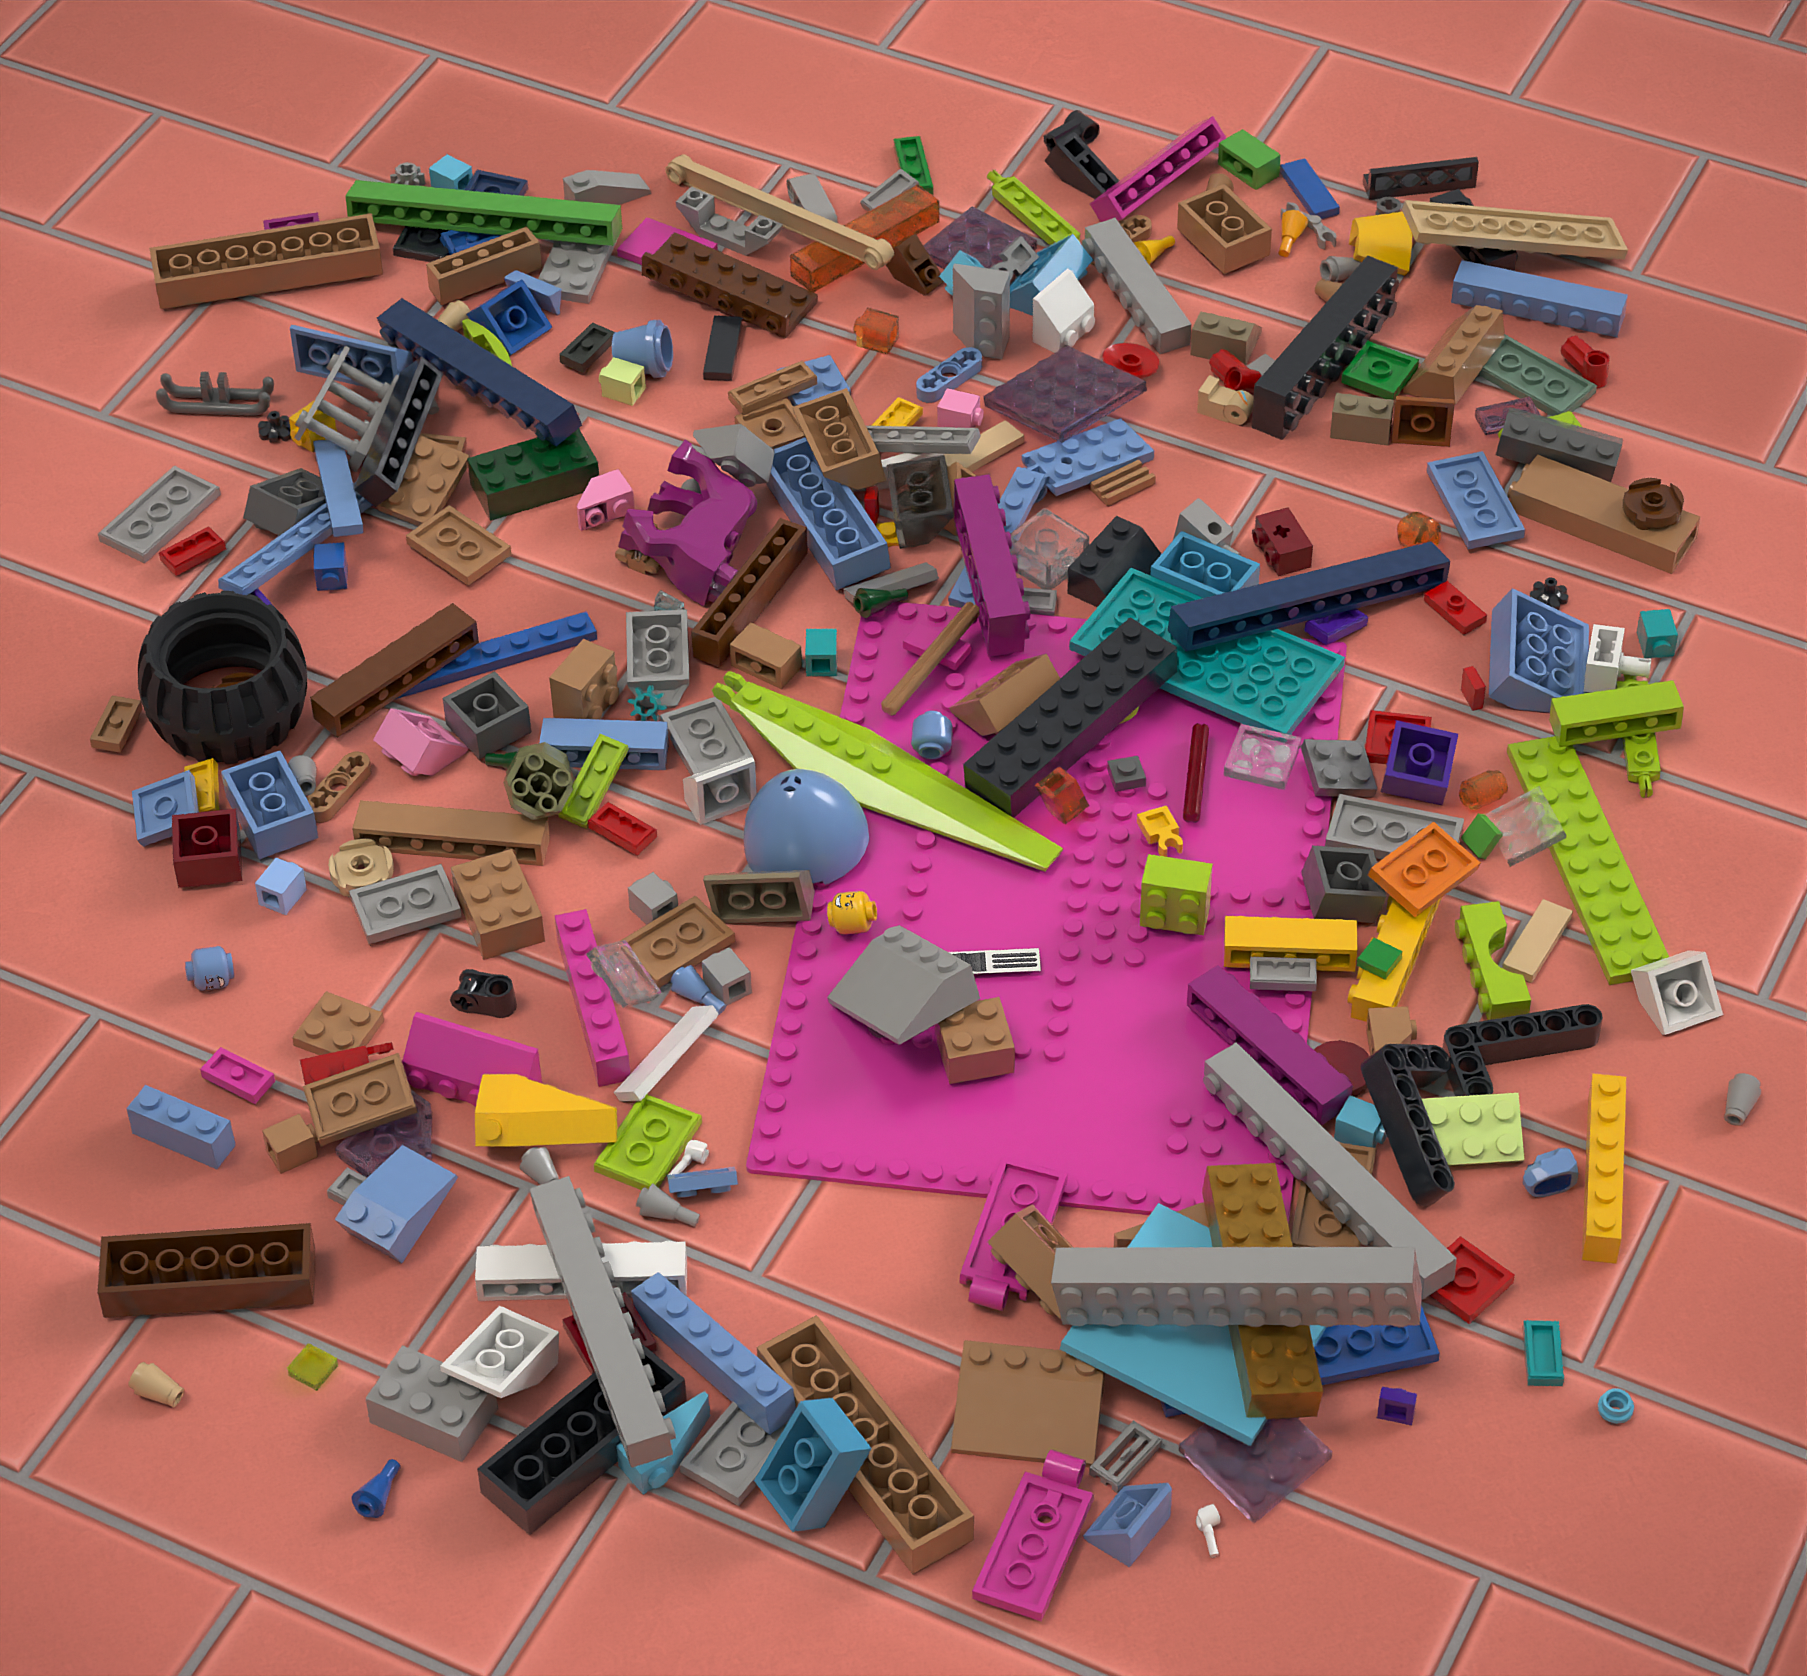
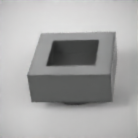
(1126, 773)

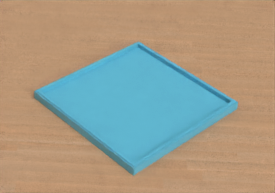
(1176, 1364)

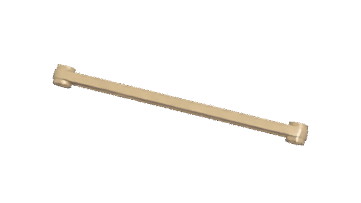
(820, 229)

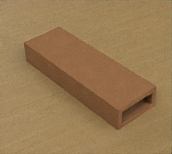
(1594, 513)

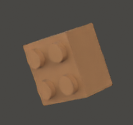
(584, 683)
(976, 1042)

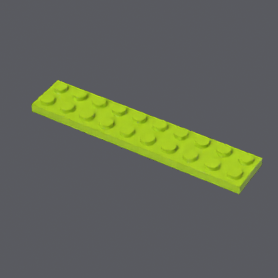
(1590, 860)

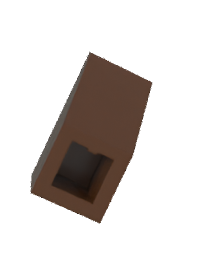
(914, 265)

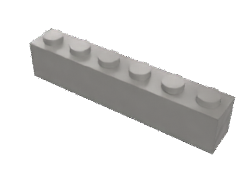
(1137, 286)

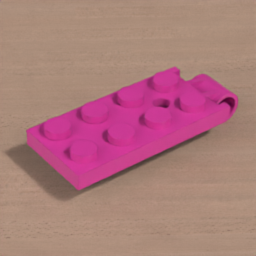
(1012, 1190)
(1032, 1554)

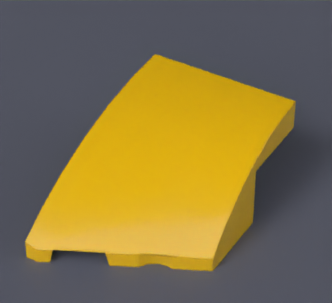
(1383, 238)

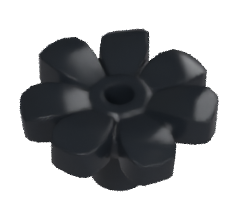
(275, 427)
(1550, 593)

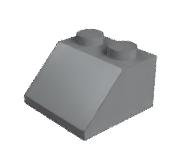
(737, 452)

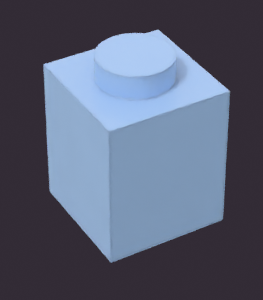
(280, 886)

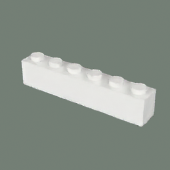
(530, 1273)

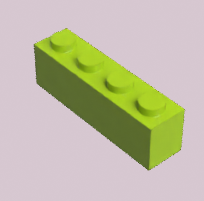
(1616, 713)

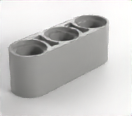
(809, 194)

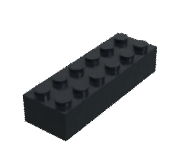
(564, 1450)

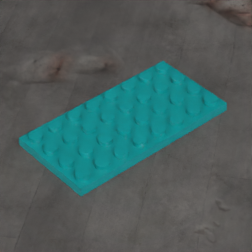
(1254, 679)

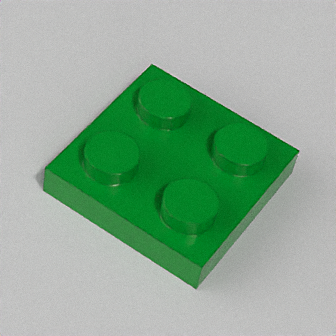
(1380, 370)

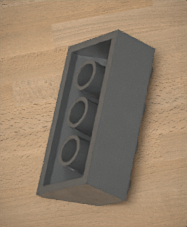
(1571, 445)

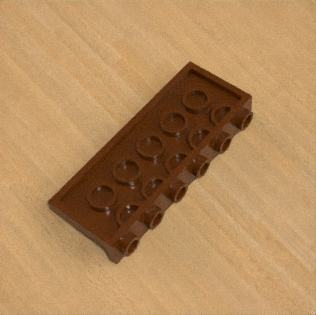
(729, 284)

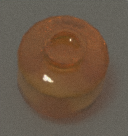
(1418, 529)

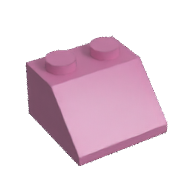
(418, 742)

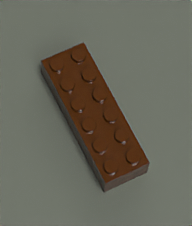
(206, 1270)

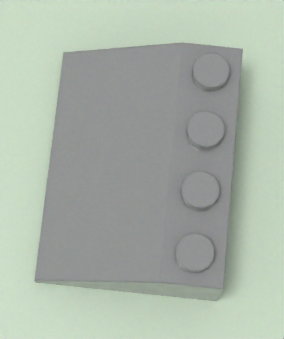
(904, 985)

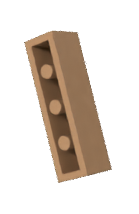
(483, 265)

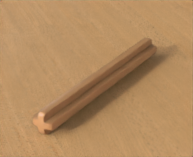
(930, 658)

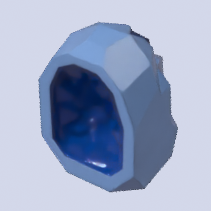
(1551, 1173)

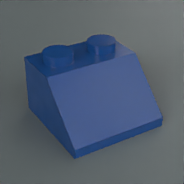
(512, 317)

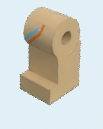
(1223, 402)

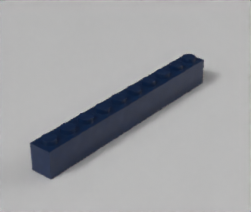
(480, 372)
(1307, 596)

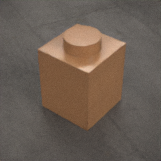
(290, 1143)

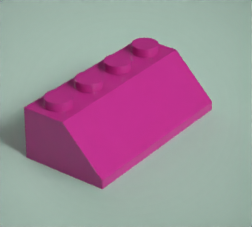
(455, 1057)

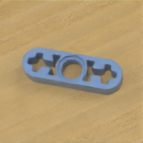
(963, 363)

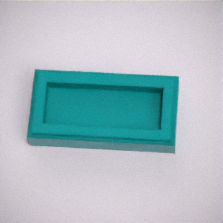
(1543, 1353)

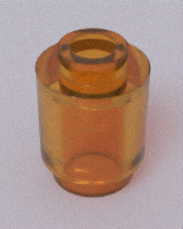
(1483, 789)

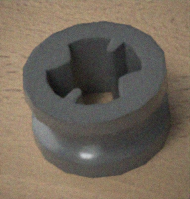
(1388, 205)

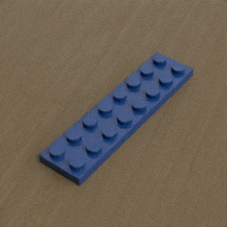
(1358, 1351)

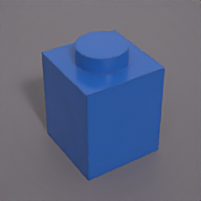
(330, 566)

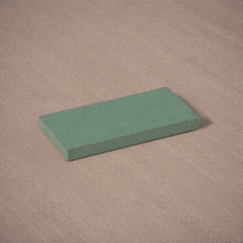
(1536, 376)

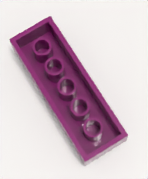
(990, 565)

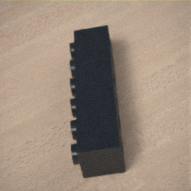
(398, 432)

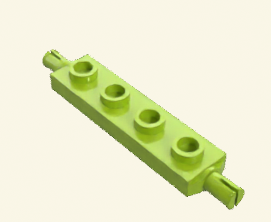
(1030, 209)
(1640, 751)

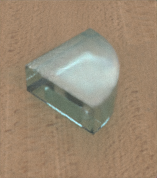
(667, 602)

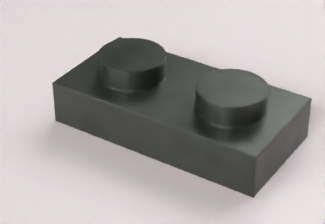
(587, 347)

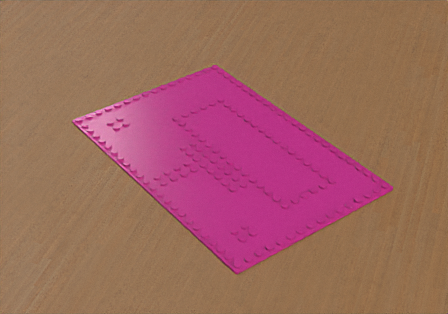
(1105, 1028)

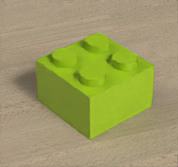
(1175, 894)

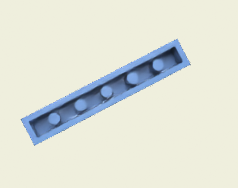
(1540, 298)
(714, 1353)

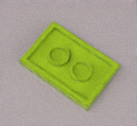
(648, 1143)

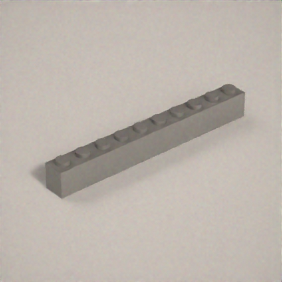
(1324, 1163)
(601, 1322)

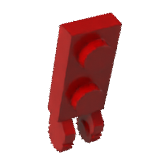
(333, 1063)

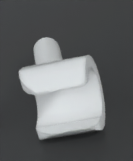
(694, 1151)
(1206, 1519)

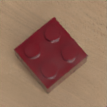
(206, 848)

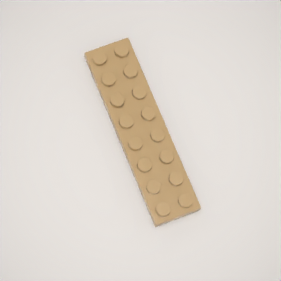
(1514, 230)

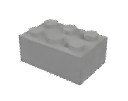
(429, 1405)

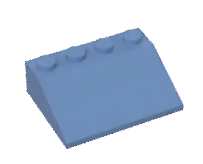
(1535, 653)

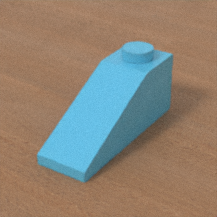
(687, 1422)

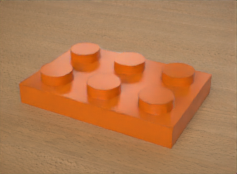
(1424, 869)

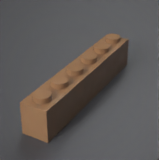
(451, 831)

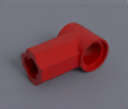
(1589, 362)
(1233, 372)

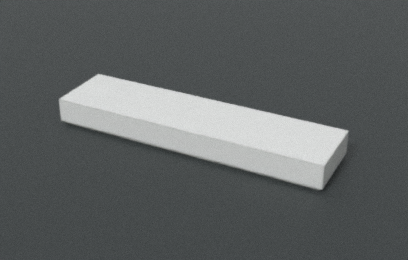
(666, 1053)

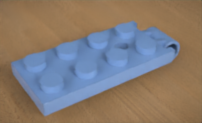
(1087, 457)

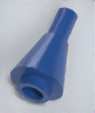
(373, 1496)

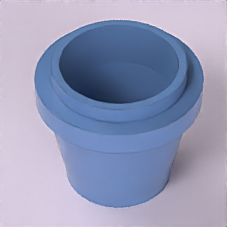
(646, 346)

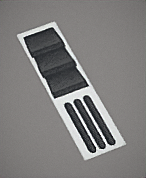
(1001, 960)

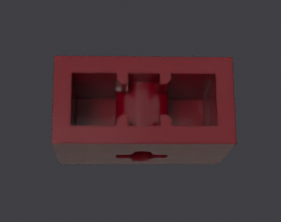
(1282, 541)

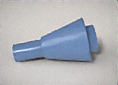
(690, 985)

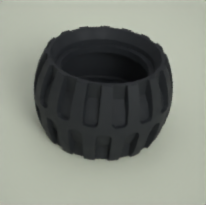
(212, 635)

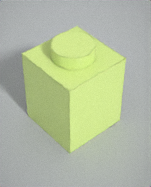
(622, 381)

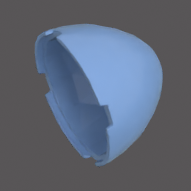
(805, 824)

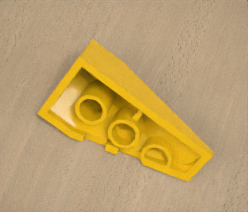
(529, 1113)

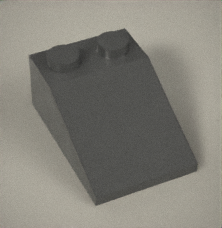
(284, 500)

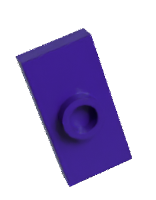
(1336, 626)

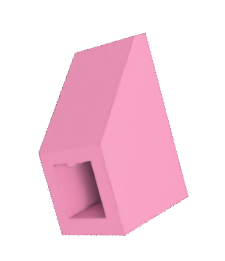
(604, 500)

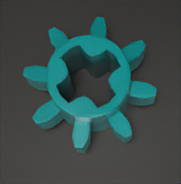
(640, 709)

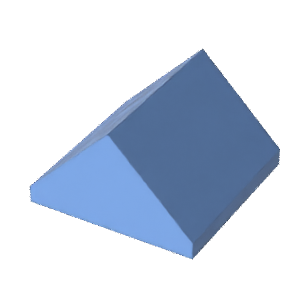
(1131, 1521)

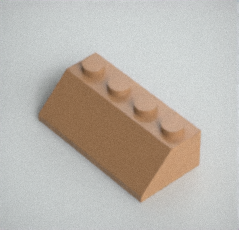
(1458, 355)
(840, 440)

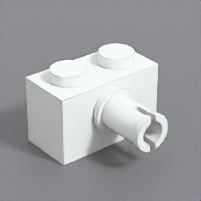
(1608, 661)

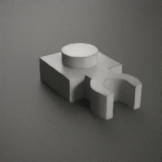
(1016, 257)

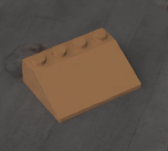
(1026, 1403)

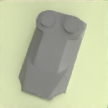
(658, 654)

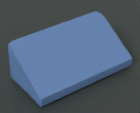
(545, 294)

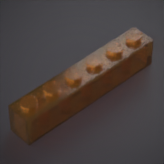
(892, 221)

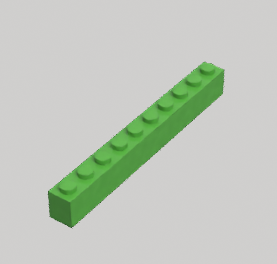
(485, 212)

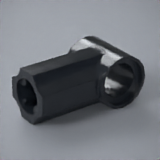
(1079, 123)

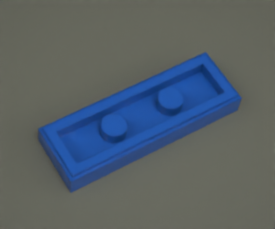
(1309, 189)

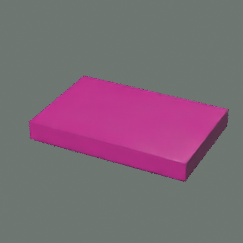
(650, 237)

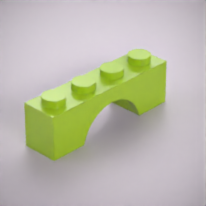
(1483, 933)

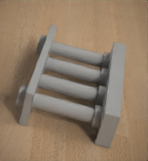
(366, 429)

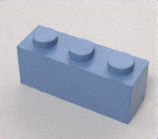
(181, 1127)

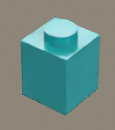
(1657, 633)
(821, 652)

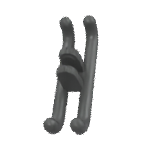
(214, 399)

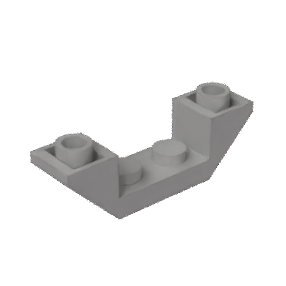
(699, 211)

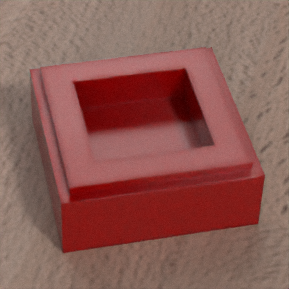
(871, 503)
(1473, 688)

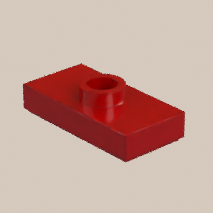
(192, 551)
(1455, 607)
(622, 828)

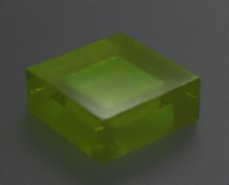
(312, 1366)

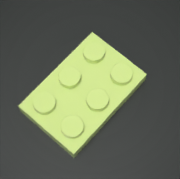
(1477, 1128)

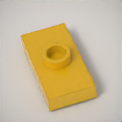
(900, 414)
(206, 784)

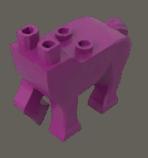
(704, 543)

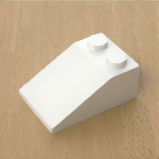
(505, 1354)

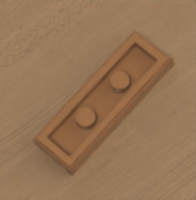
(772, 387)

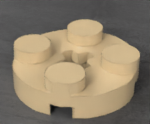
(360, 851)

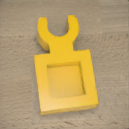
(1160, 827)

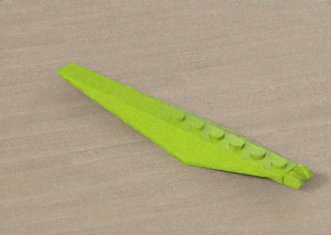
(882, 774)

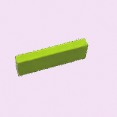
(594, 780)

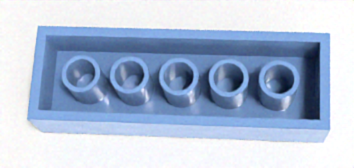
(836, 523)

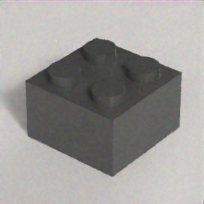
(487, 715)
(1340, 884)

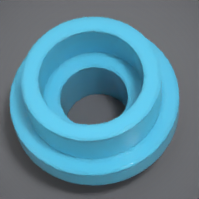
(1616, 1398)

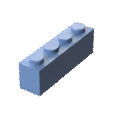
(575, 737)

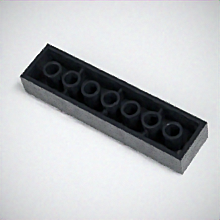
(1324, 348)
(1071, 716)

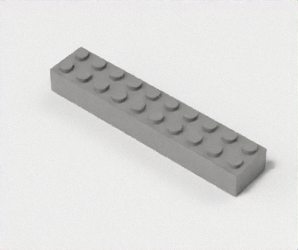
(1238, 1286)

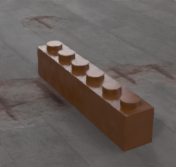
(749, 591)
(394, 670)

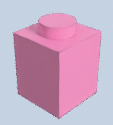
(959, 410)

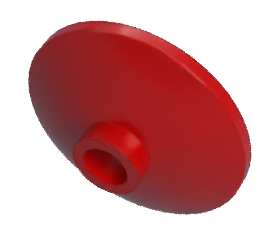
(1132, 359)

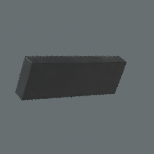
(722, 348)

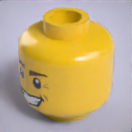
(851, 912)

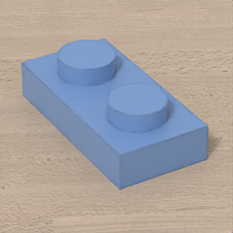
(716, 1179)

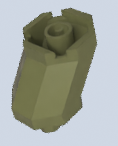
(539, 781)

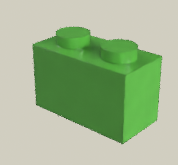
(1249, 159)

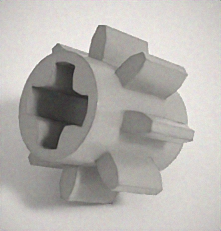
(408, 174)

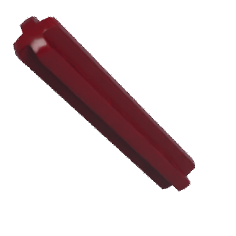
(1196, 773)

